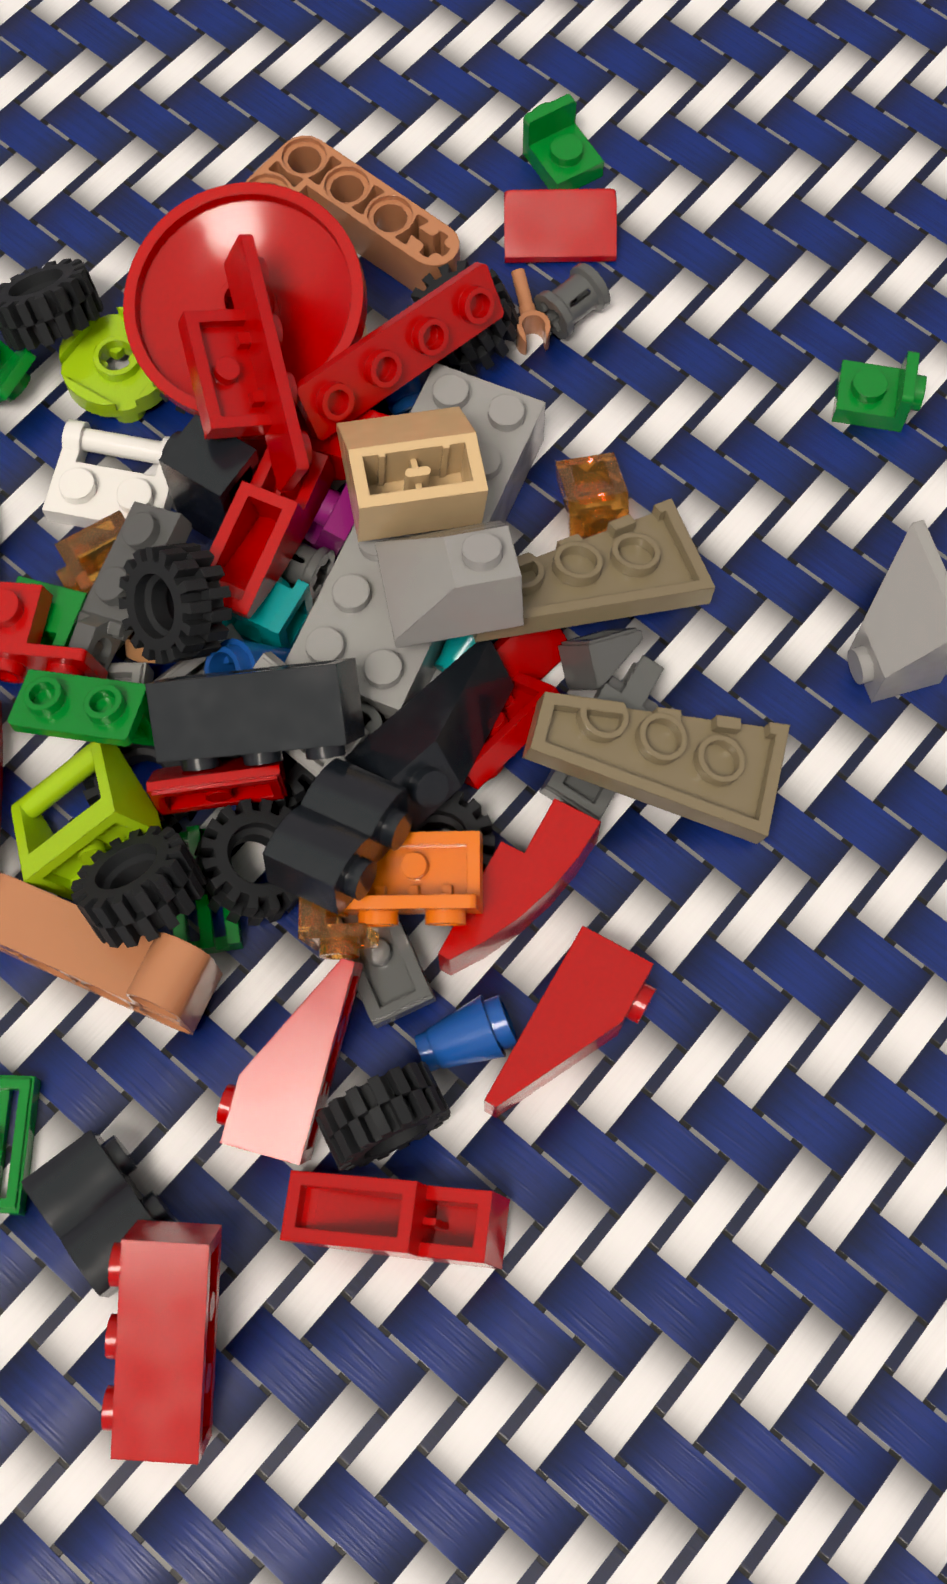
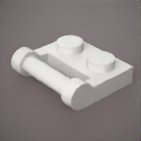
(89, 492)

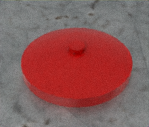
(180, 268)

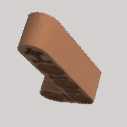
(377, 218)
(157, 978)

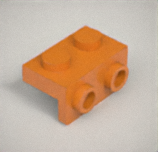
(428, 876)

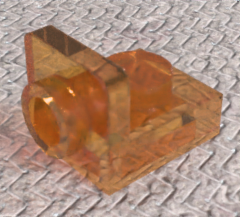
(592, 493)
(86, 552)
(334, 940)

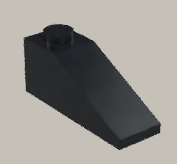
(439, 731)

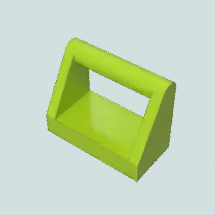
(54, 859)

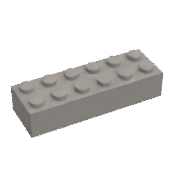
(352, 606)

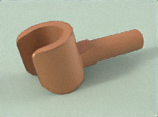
(530, 319)

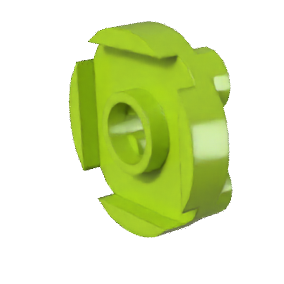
(90, 381)

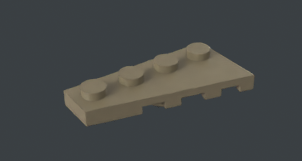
(612, 575)
(682, 764)

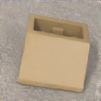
(413, 473)

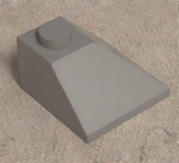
(451, 583)
(906, 626)

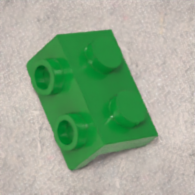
(82, 709)

